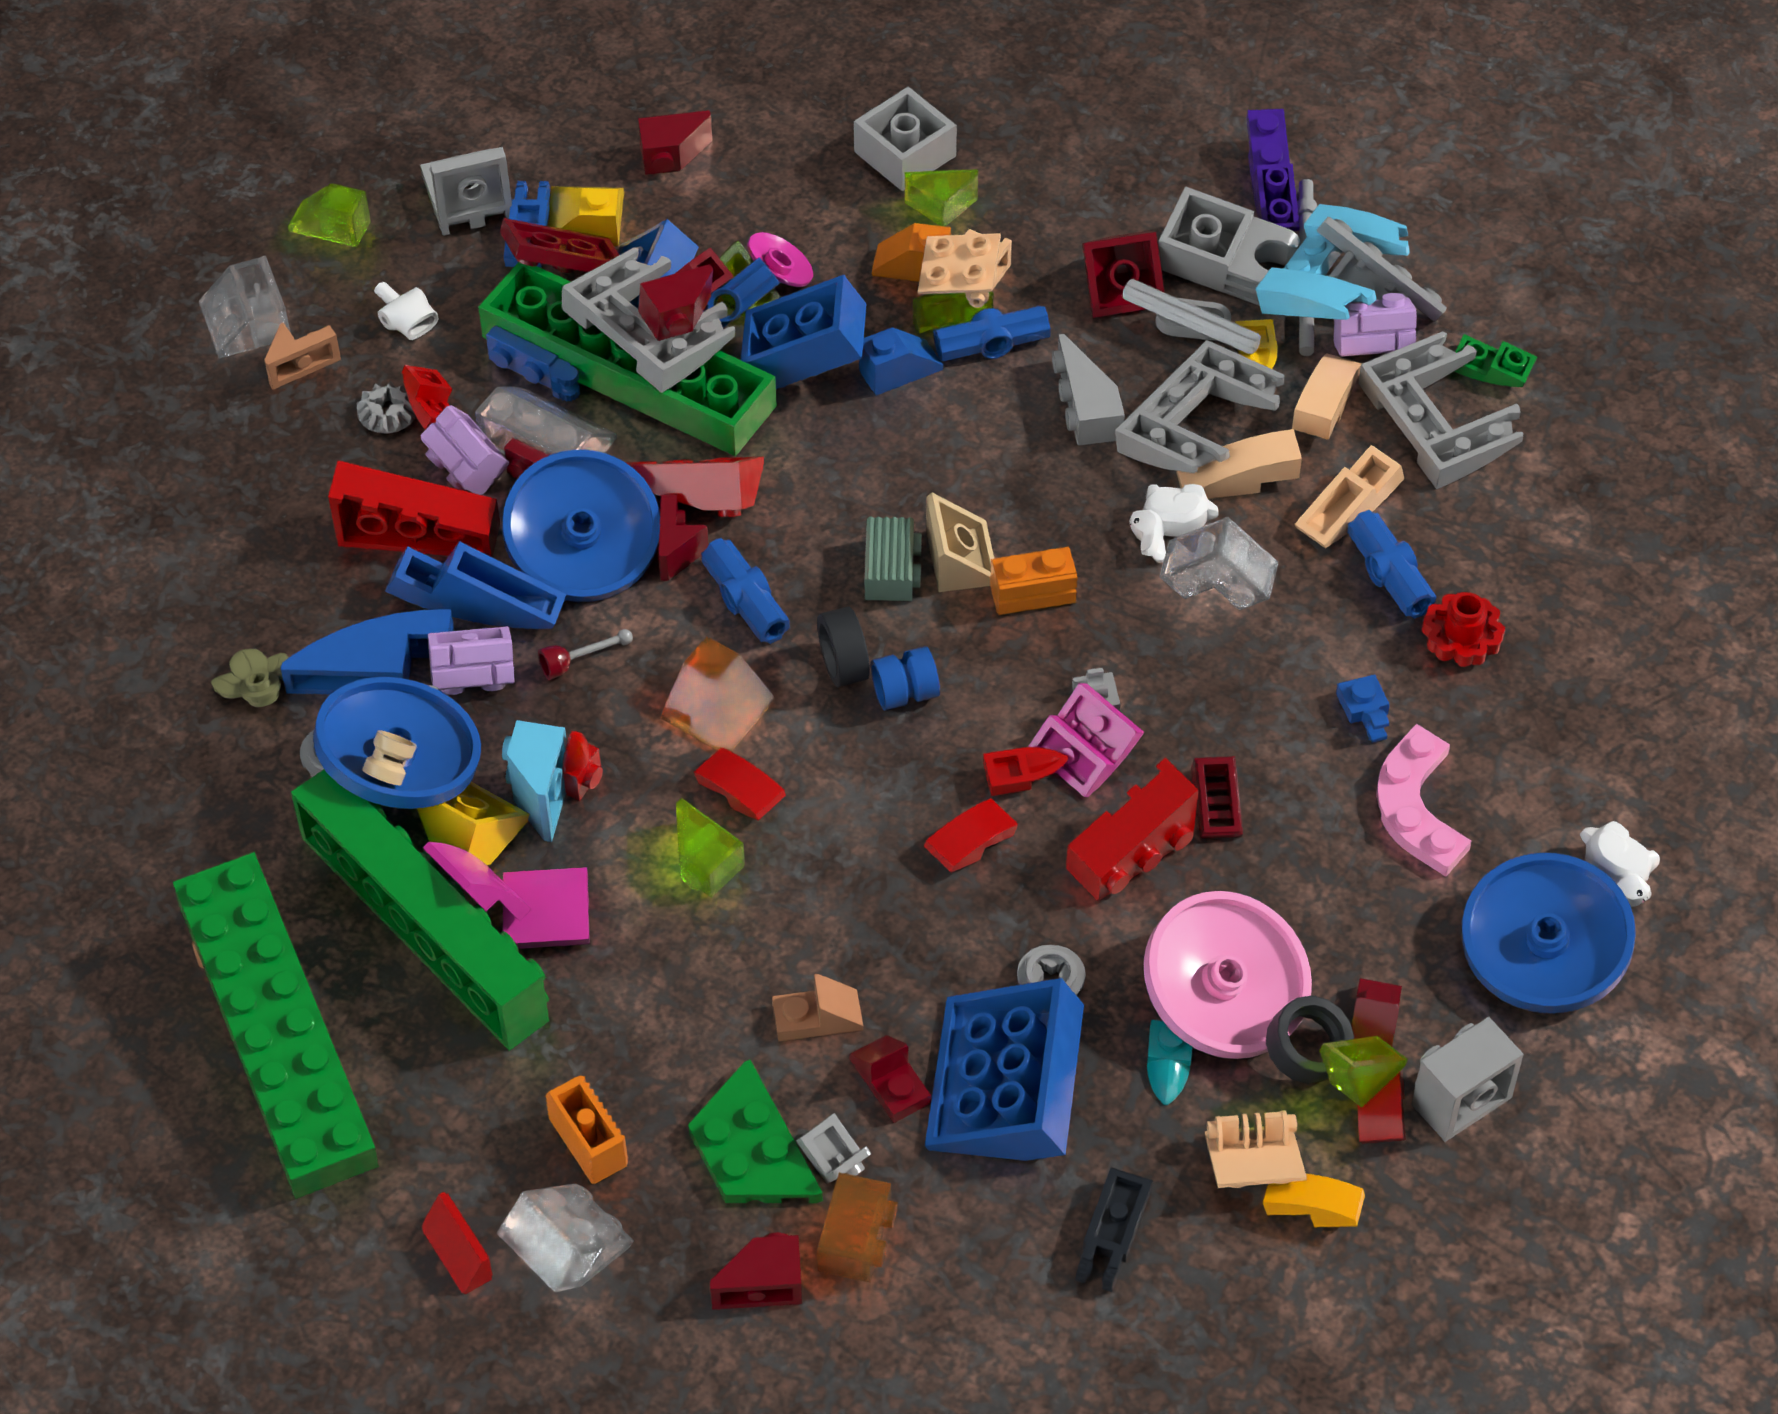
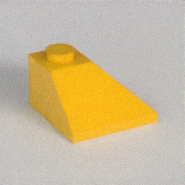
(587, 210)
(474, 822)

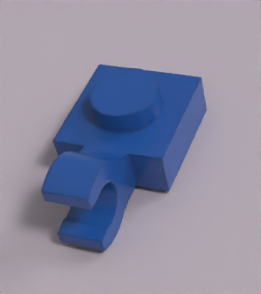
(1365, 702)

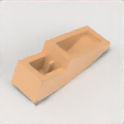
(1325, 396)
(1251, 462)
(1349, 494)

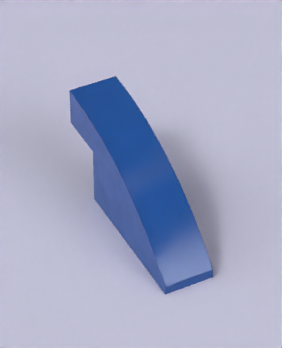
(475, 589)
(363, 651)

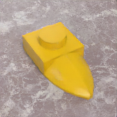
(1267, 350)

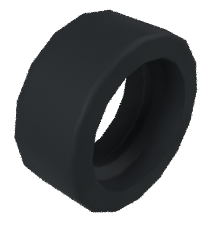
(843, 646)
(1278, 1041)

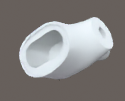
(407, 312)

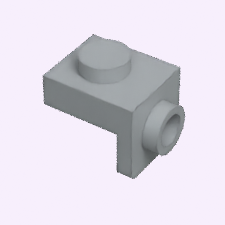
(832, 1149)

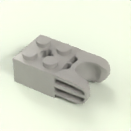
(1222, 245)

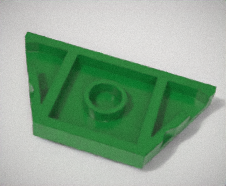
(750, 1144)

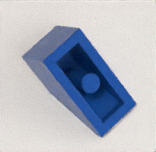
(896, 359)

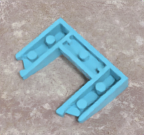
(1302, 285)

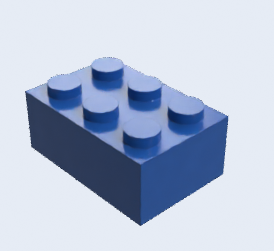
(806, 332)

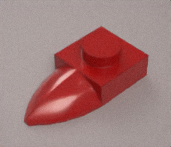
(580, 766)
(1017, 768)

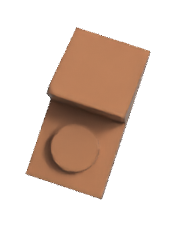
(293, 358)
(821, 1012)

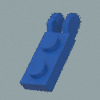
(528, 211)
(533, 363)

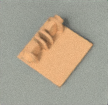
(960, 266)
(1254, 1153)

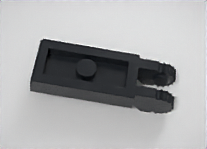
(1114, 1224)

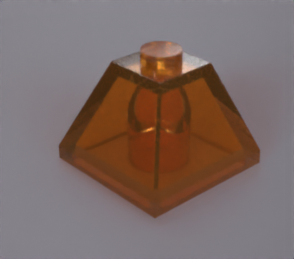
(716, 696)

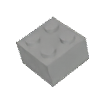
(904, 137)
(1466, 1078)

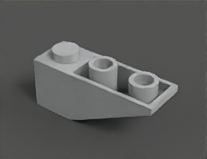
(1091, 395)

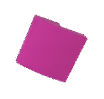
(1091, 736)
(476, 878)
(558, 907)

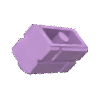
(1377, 327)
(464, 451)
(471, 659)

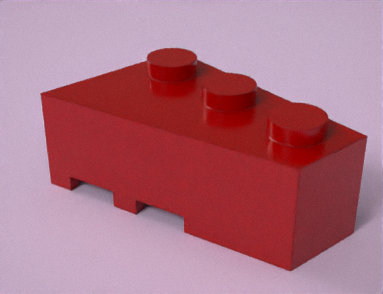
(1137, 835)

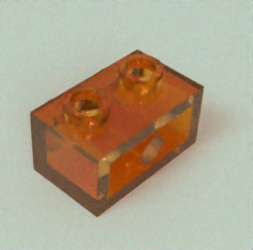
(855, 1228)

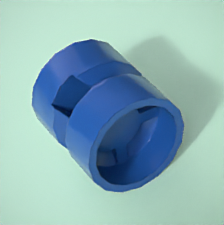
(904, 678)

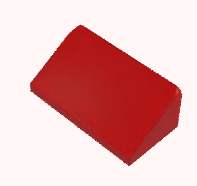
(456, 1245)

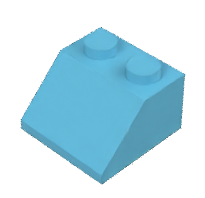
(536, 773)

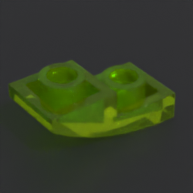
(936, 310)

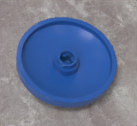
(582, 524)
(438, 725)
(1548, 932)

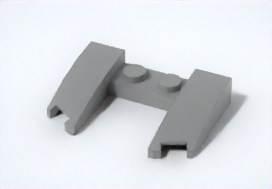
(604, 301)
(1152, 428)
(1443, 452)

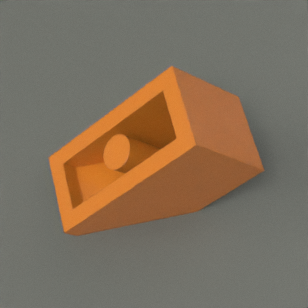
(904, 252)

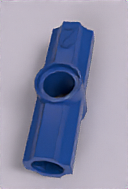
(746, 289)
(991, 333)
(1391, 564)
(745, 590)

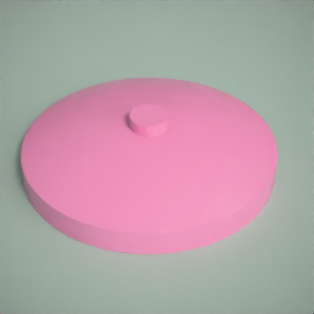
(1224, 971)

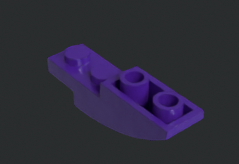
(1271, 168)

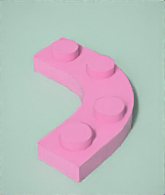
(1403, 808)

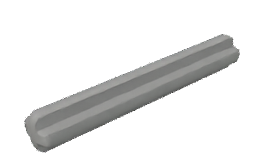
(1191, 316)

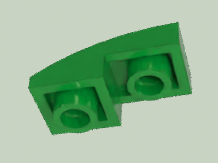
(1500, 366)

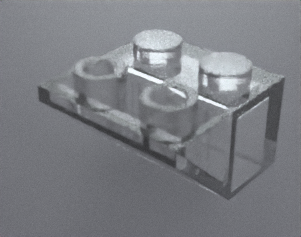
(243, 308)
(563, 1235)

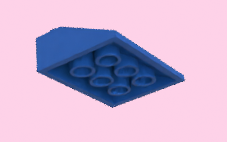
(1006, 1072)

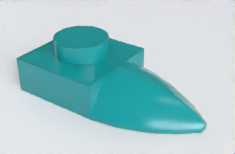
(1167, 1062)

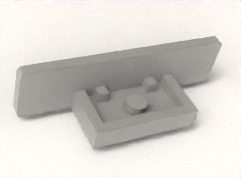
(1367, 268)

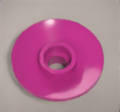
(782, 258)

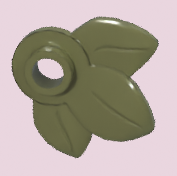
(252, 677)

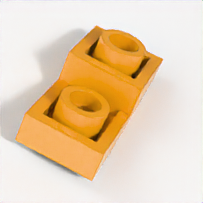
(1324, 1198)

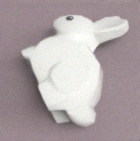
(1170, 513)
(1621, 859)

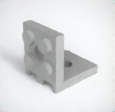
(487, 197)

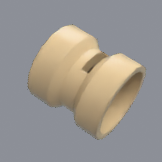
(389, 757)

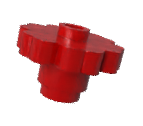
(1463, 629)

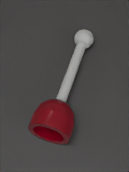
(556, 659)

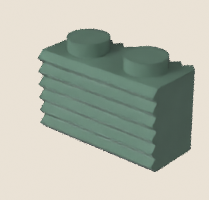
(889, 559)

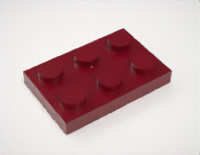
(556, 247)

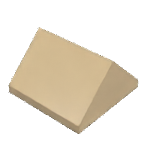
(957, 545)

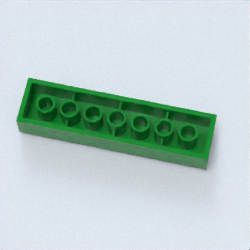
(715, 403)
(423, 909)
(275, 1025)

